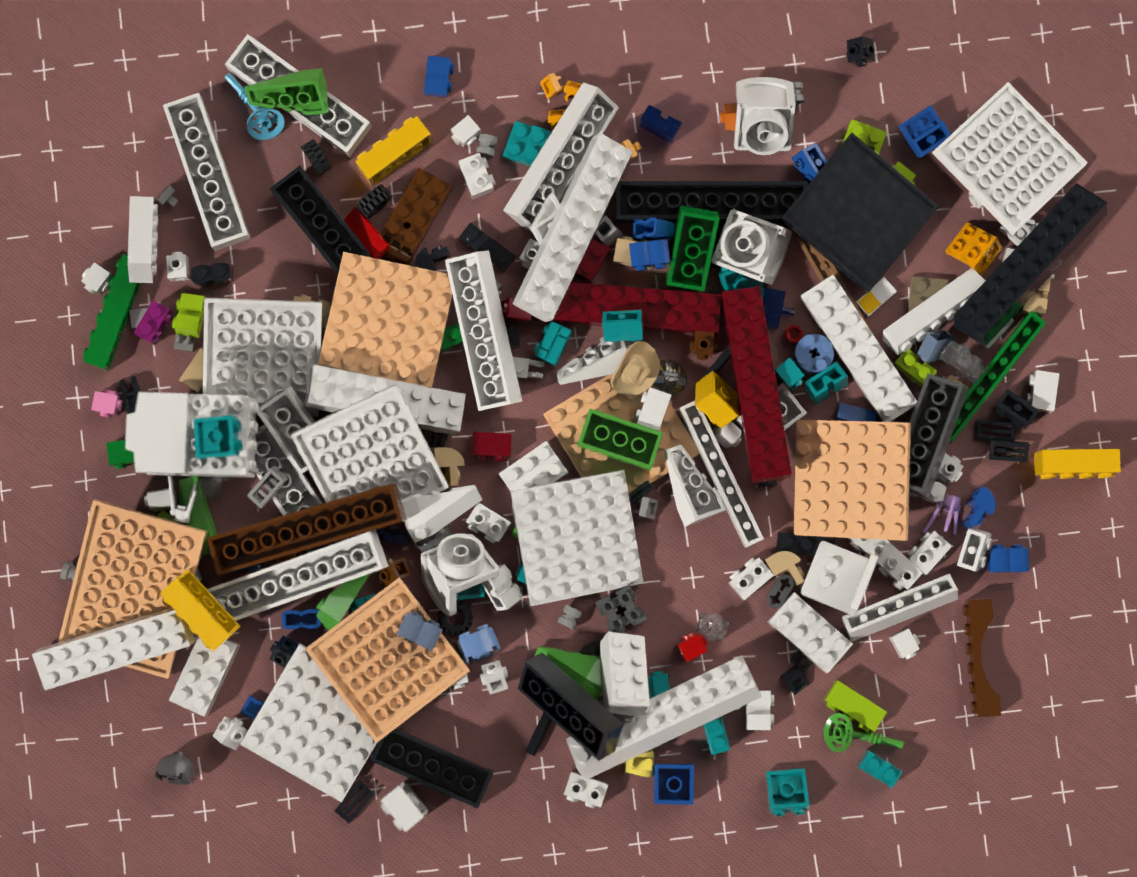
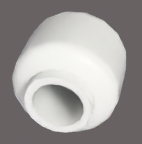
(728, 435)

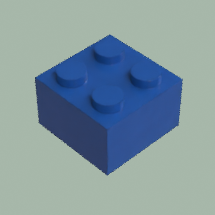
(673, 783)

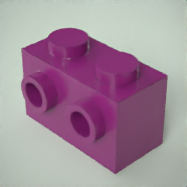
(153, 322)

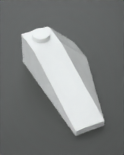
(595, 363)
(691, 491)
(434, 511)

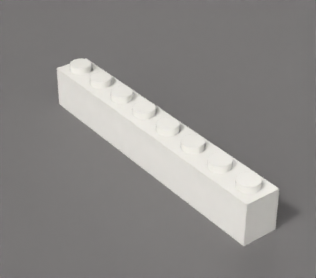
(721, 474)

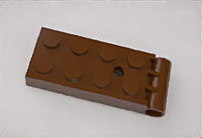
(419, 209)

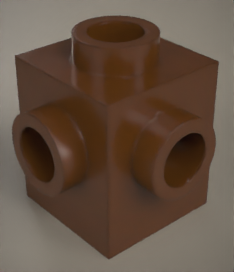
(705, 338)
(395, 570)

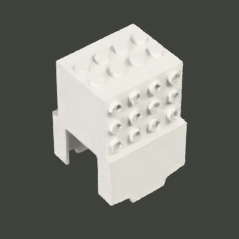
(164, 436)

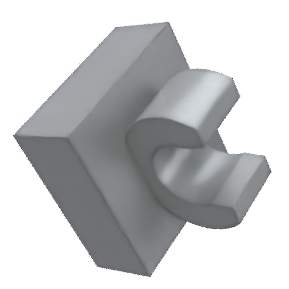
(166, 195)
(184, 343)
(647, 508)

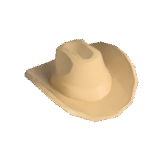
(636, 370)

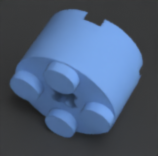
(803, 358)
(478, 644)

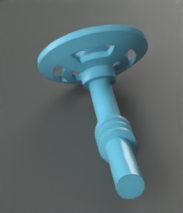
(262, 115)

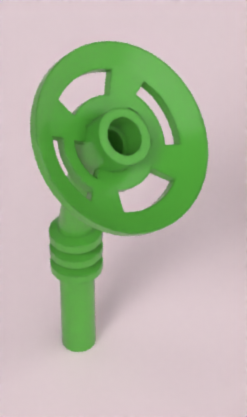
(847, 731)

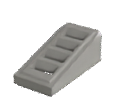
(268, 476)

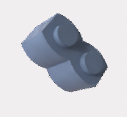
(934, 344)
(419, 631)

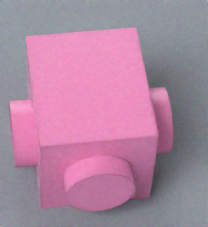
(107, 403)

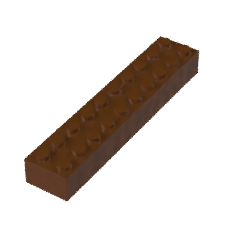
(306, 528)

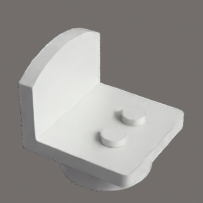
(764, 115)
(752, 247)
(453, 567)
(838, 577)

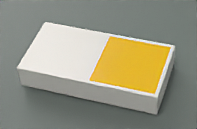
(876, 297)

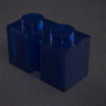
(656, 124)

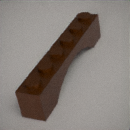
(985, 699)

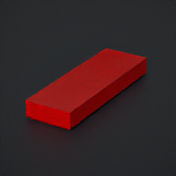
(366, 233)

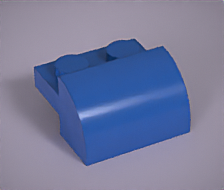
(924, 131)
(982, 505)

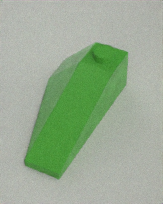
(296, 91)
(582, 668)

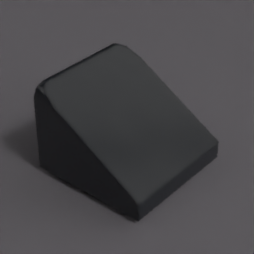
(795, 680)

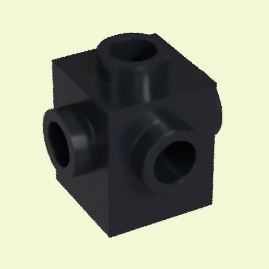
(860, 51)
(283, 651)

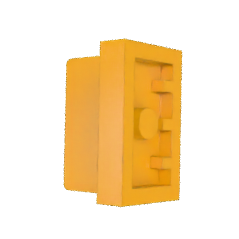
(974, 248)

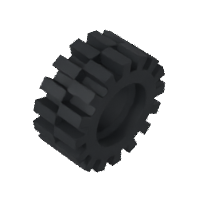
(316, 157)
(374, 201)
(463, 627)

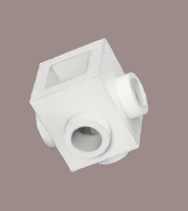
(955, 469)
(494, 677)
(230, 732)

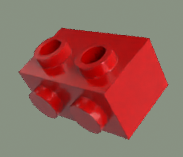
(692, 646)

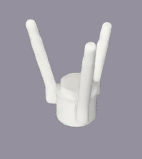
(182, 513)

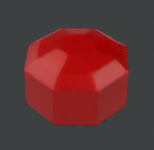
(793, 334)

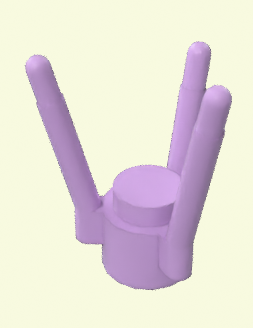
(950, 505)

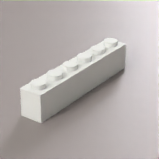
(931, 312)
(900, 607)

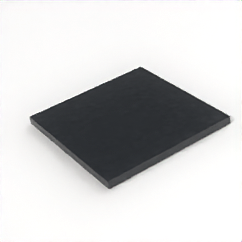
(859, 212)

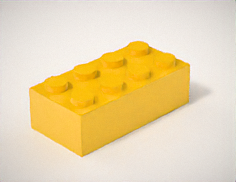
(394, 150)
(1074, 462)
(199, 610)

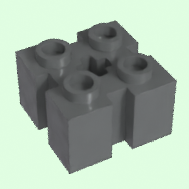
(631, 615)

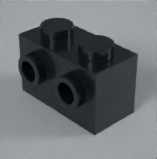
(1015, 409)

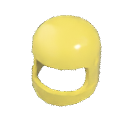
(641, 764)

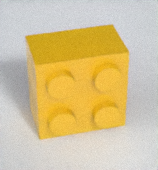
(716, 399)

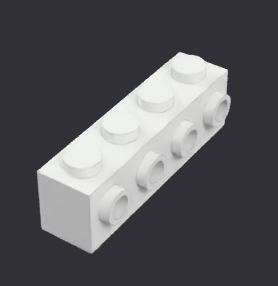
(890, 561)

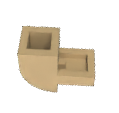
(450, 460)
(785, 561)

